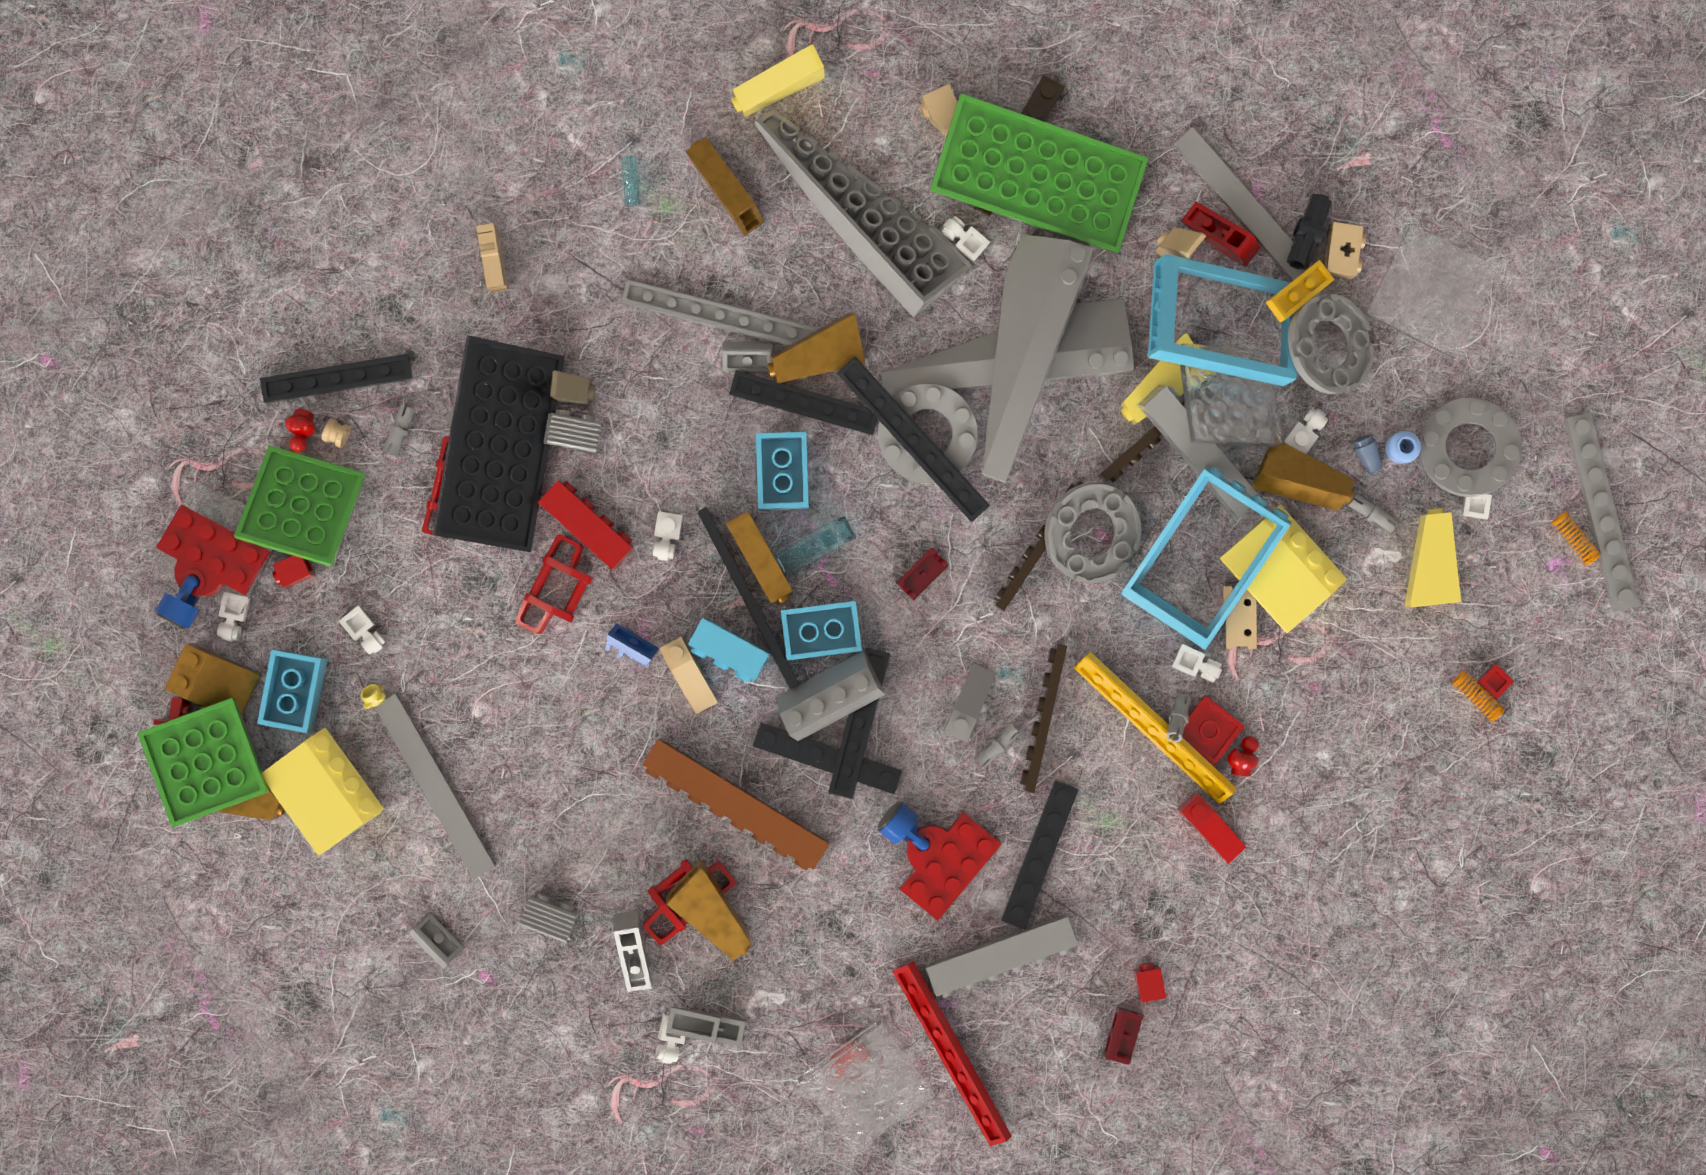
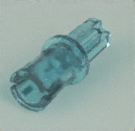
(630, 181)

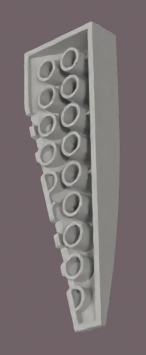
(892, 242)

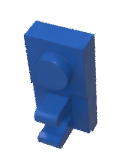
(631, 644)

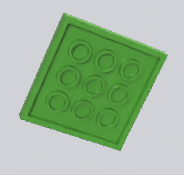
(300, 505)
(203, 762)

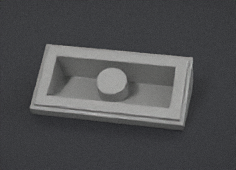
(746, 356)
(436, 940)

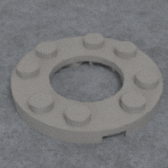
(1302, 348)
(953, 407)
(1459, 480)
(1123, 545)

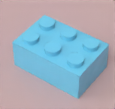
(782, 471)
(821, 630)
(728, 650)
(292, 691)

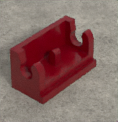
(922, 574)
(1123, 1035)

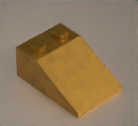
(211, 678)

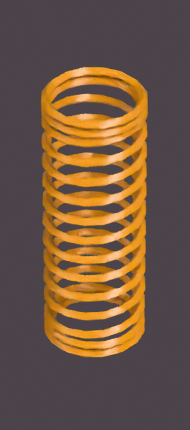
(1592, 556)
(1495, 713)

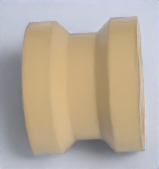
(336, 433)

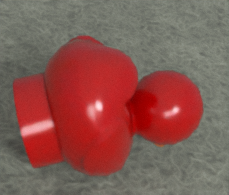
(301, 426)
(1244, 762)

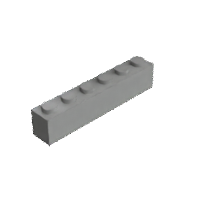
(1171, 420)
(1001, 955)

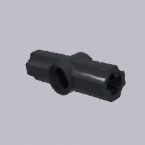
(1309, 231)

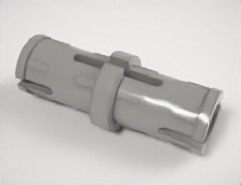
(398, 430)
(1373, 512)
(1178, 718)
(997, 745)

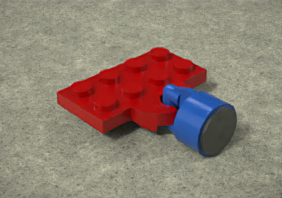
(205, 562)
(940, 857)

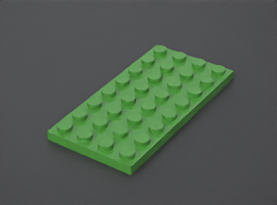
(1038, 173)

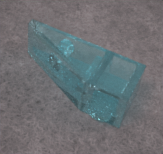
(815, 545)

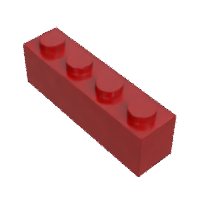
(586, 525)

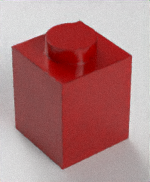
(292, 571)
(1149, 982)

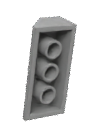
(829, 696)

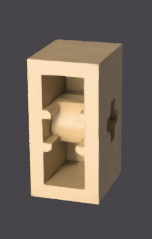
(1354, 240)

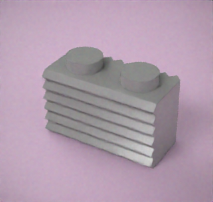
(572, 432)
(549, 918)

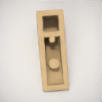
(939, 107)
(1179, 242)
(688, 674)

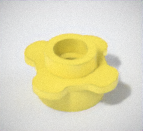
(372, 695)

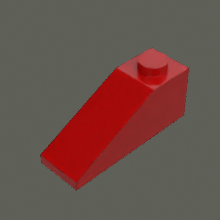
(1222, 234)
(1211, 827)

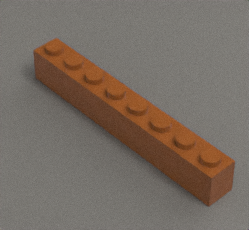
(736, 804)

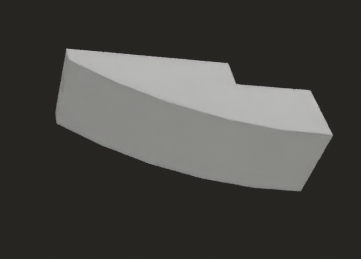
(706, 1026)

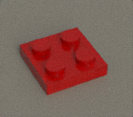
(1211, 730)

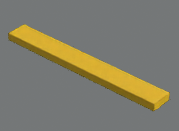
(1154, 727)

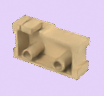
(492, 257)
(1239, 620)

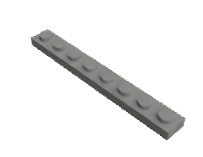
(1601, 512)

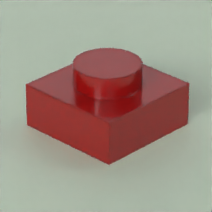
(1495, 681)

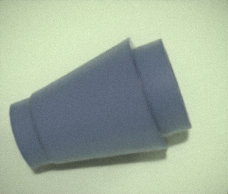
(1368, 453)

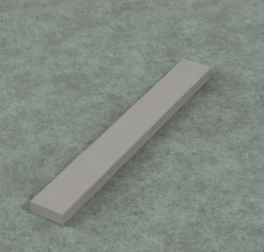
(1237, 199)
(714, 313)
(435, 786)

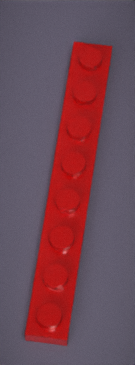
(952, 1053)

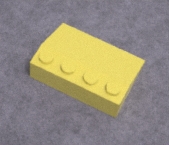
(1292, 578)
(322, 791)

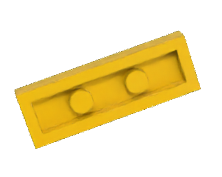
(1300, 291)

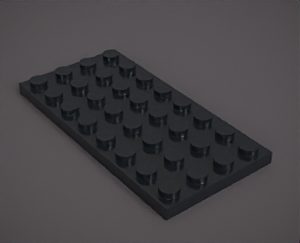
(497, 445)

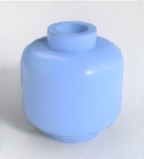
(1411, 446)

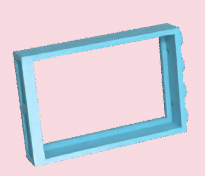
(1164, 313)
(1172, 615)

